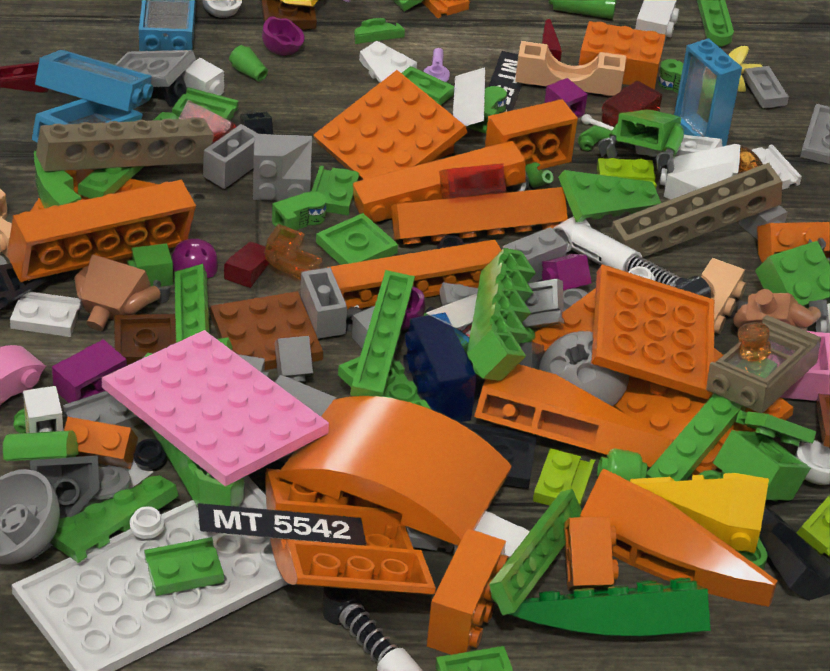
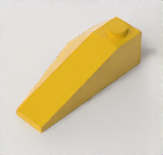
(724, 506)

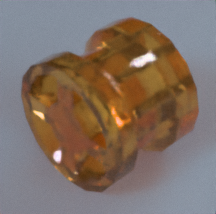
(754, 341)

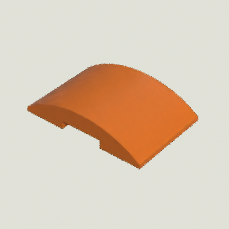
(403, 461)
(382, 565)

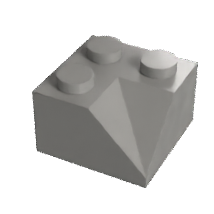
(281, 166)

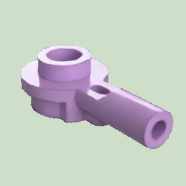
(437, 69)

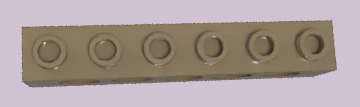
(123, 144)
(700, 211)

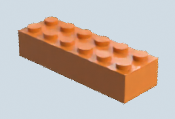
(105, 226)

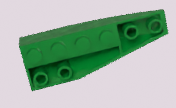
(624, 610)

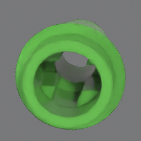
(248, 63)

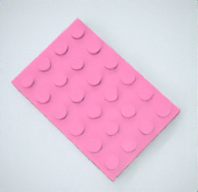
(215, 407)

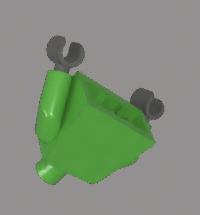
(649, 130)

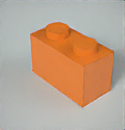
(110, 442)
(590, 553)

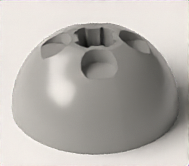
(571, 359)
(26, 515)

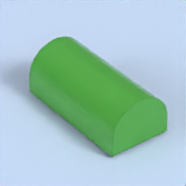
(40, 445)

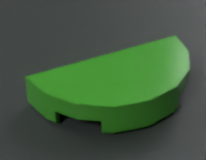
(377, 30)

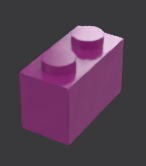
(83, 372)

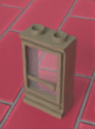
(764, 381)

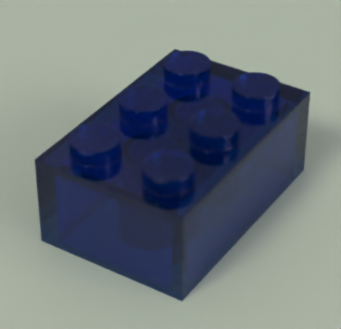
(440, 366)

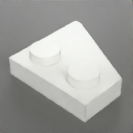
(383, 61)

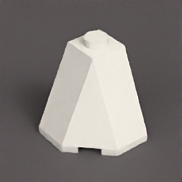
(700, 170)

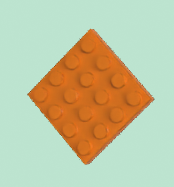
(390, 129)
(653, 331)

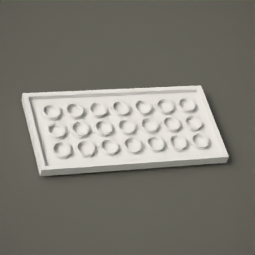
(106, 608)

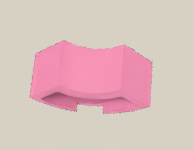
(17, 371)

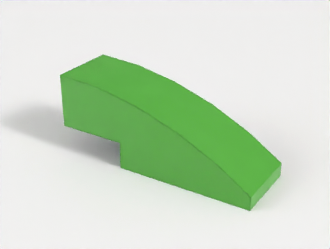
(54, 186)

